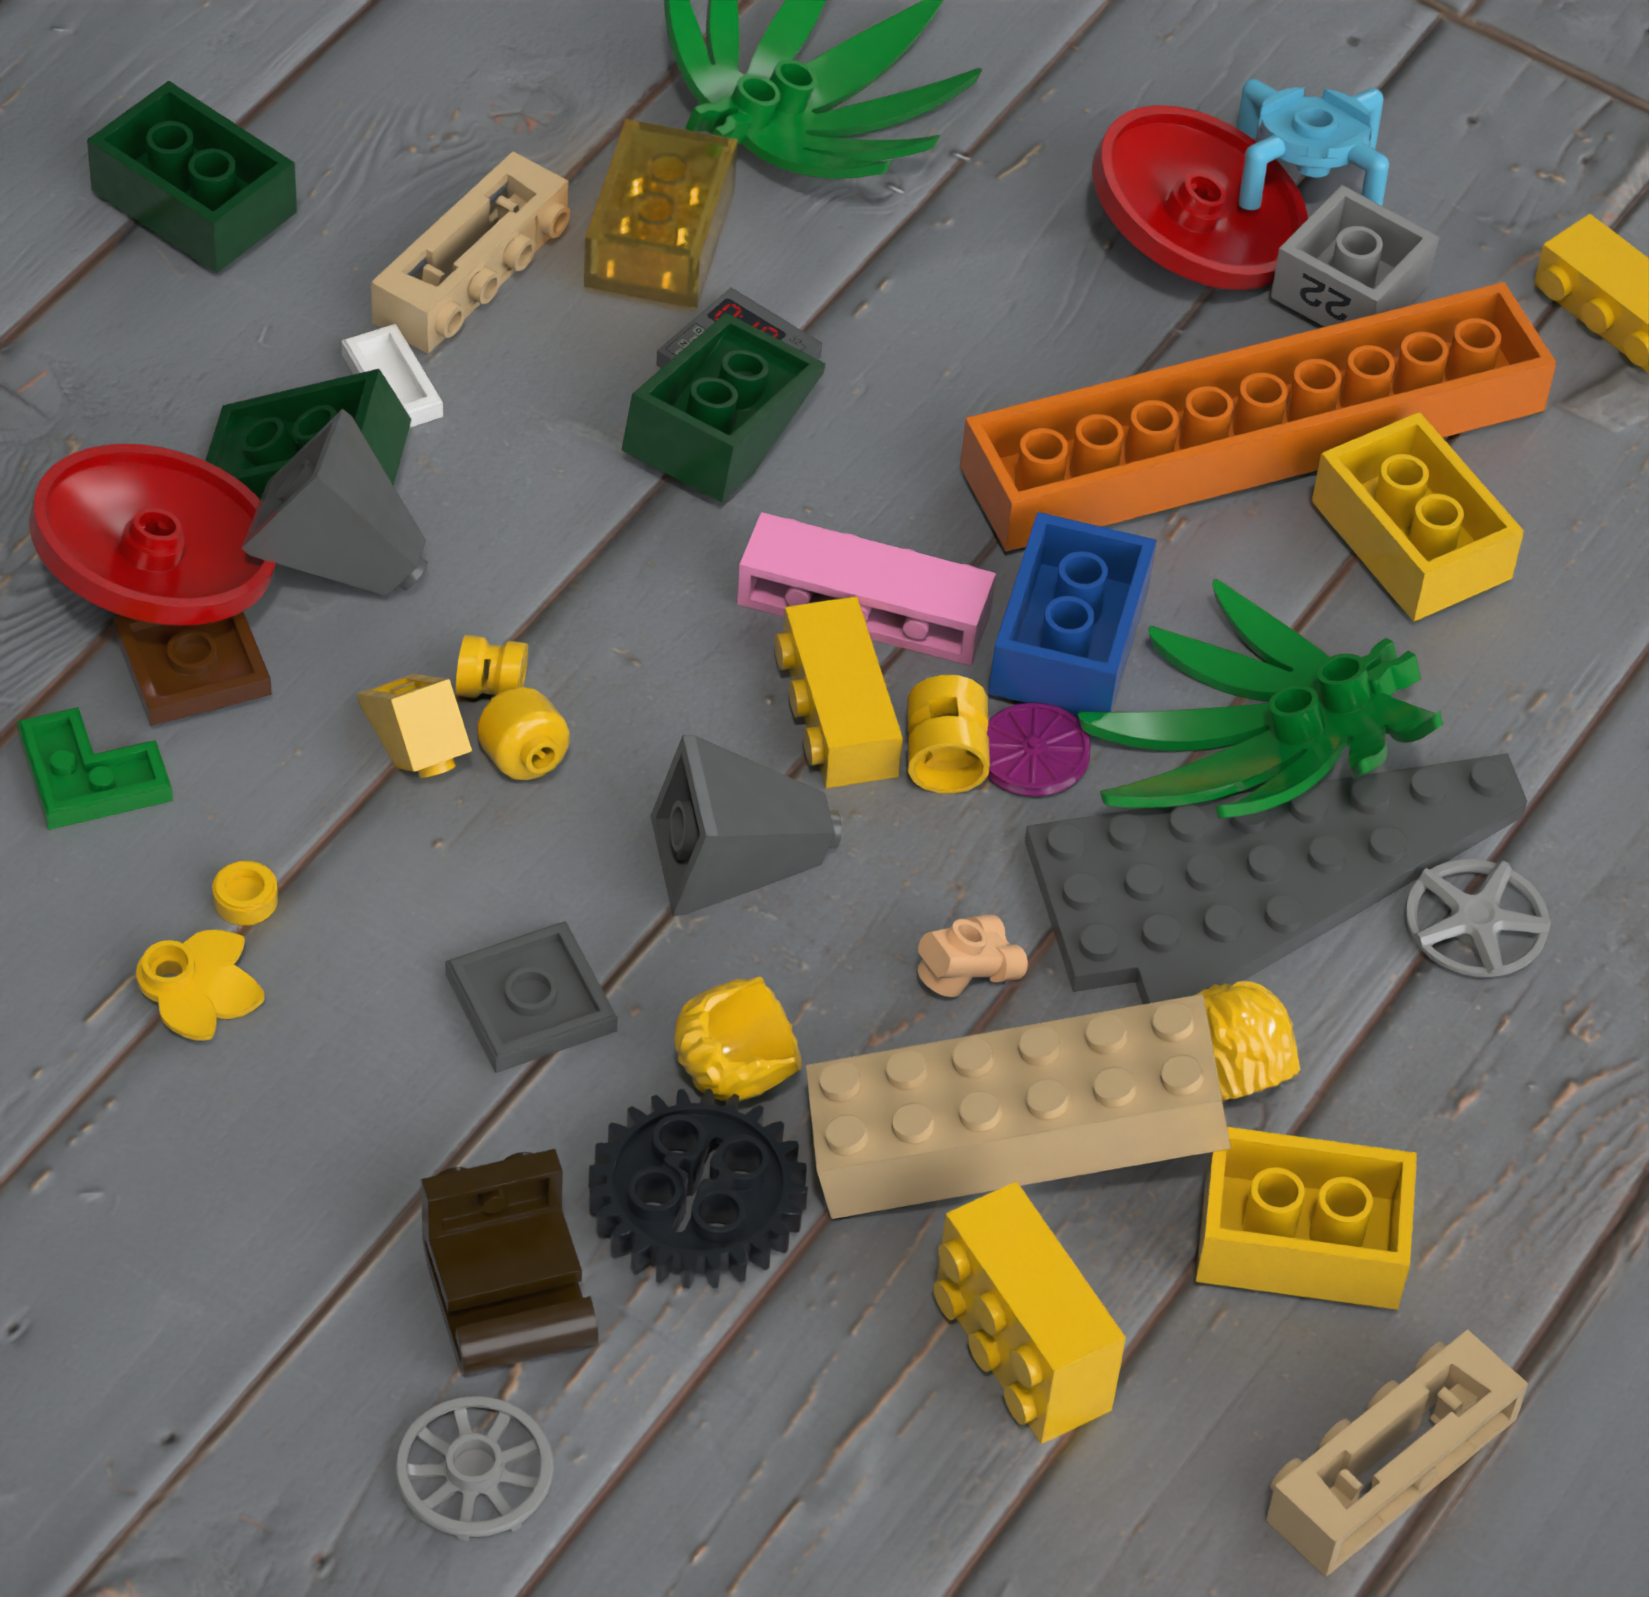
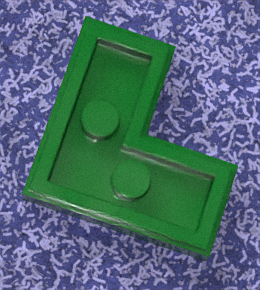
(83, 785)

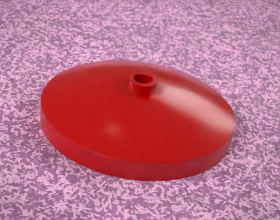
(1175, 191)
(149, 534)

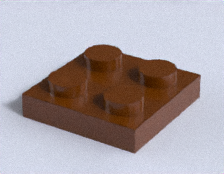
(192, 666)

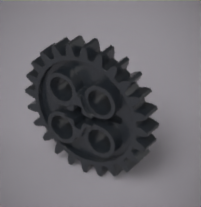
(641, 1168)

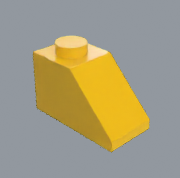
(417, 723)

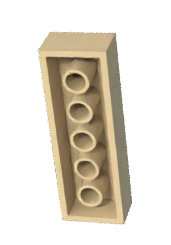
(1016, 1106)

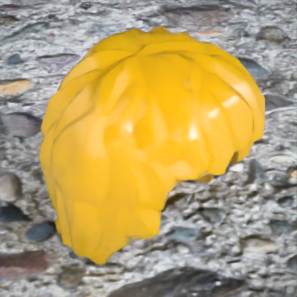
(1250, 1038)
(736, 1040)

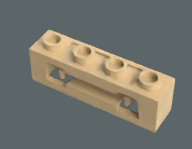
(471, 252)
(1318, 1498)

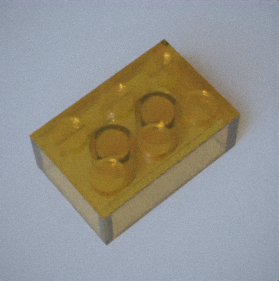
(660, 213)

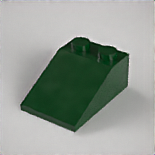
(719, 406)
(266, 431)

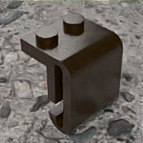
(505, 1262)

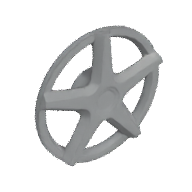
(1478, 917)

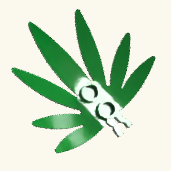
(782, 101)
(1295, 739)

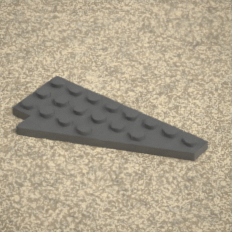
(1213, 900)

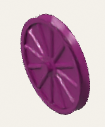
(1036, 749)

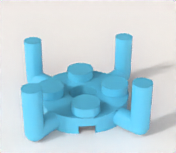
(1311, 134)

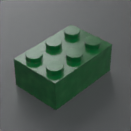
(192, 176)

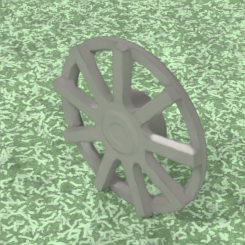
(474, 1468)

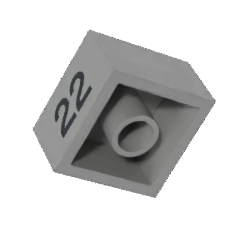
(1353, 261)

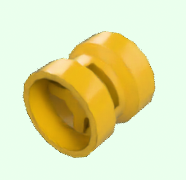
(506, 667)

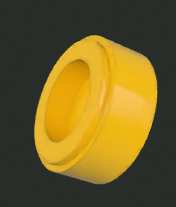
(245, 893)

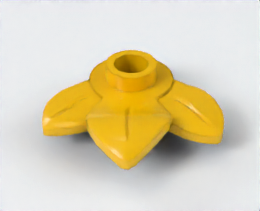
(205, 983)

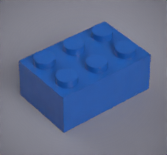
(1072, 615)

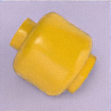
(523, 729)

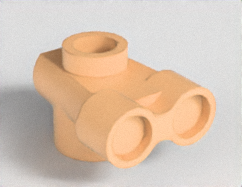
(966, 951)

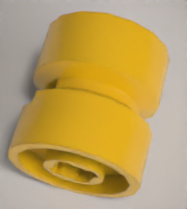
(948, 734)

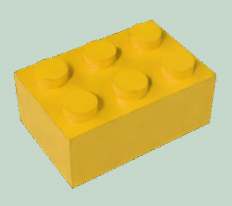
(1417, 516)
(1308, 1218)
(1028, 1313)

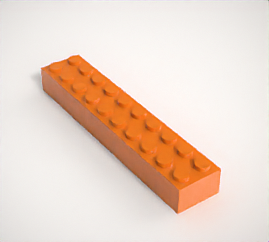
(1253, 412)

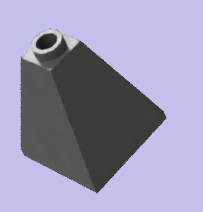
(338, 515)
(734, 826)

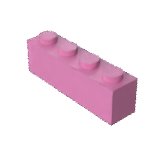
(902, 593)

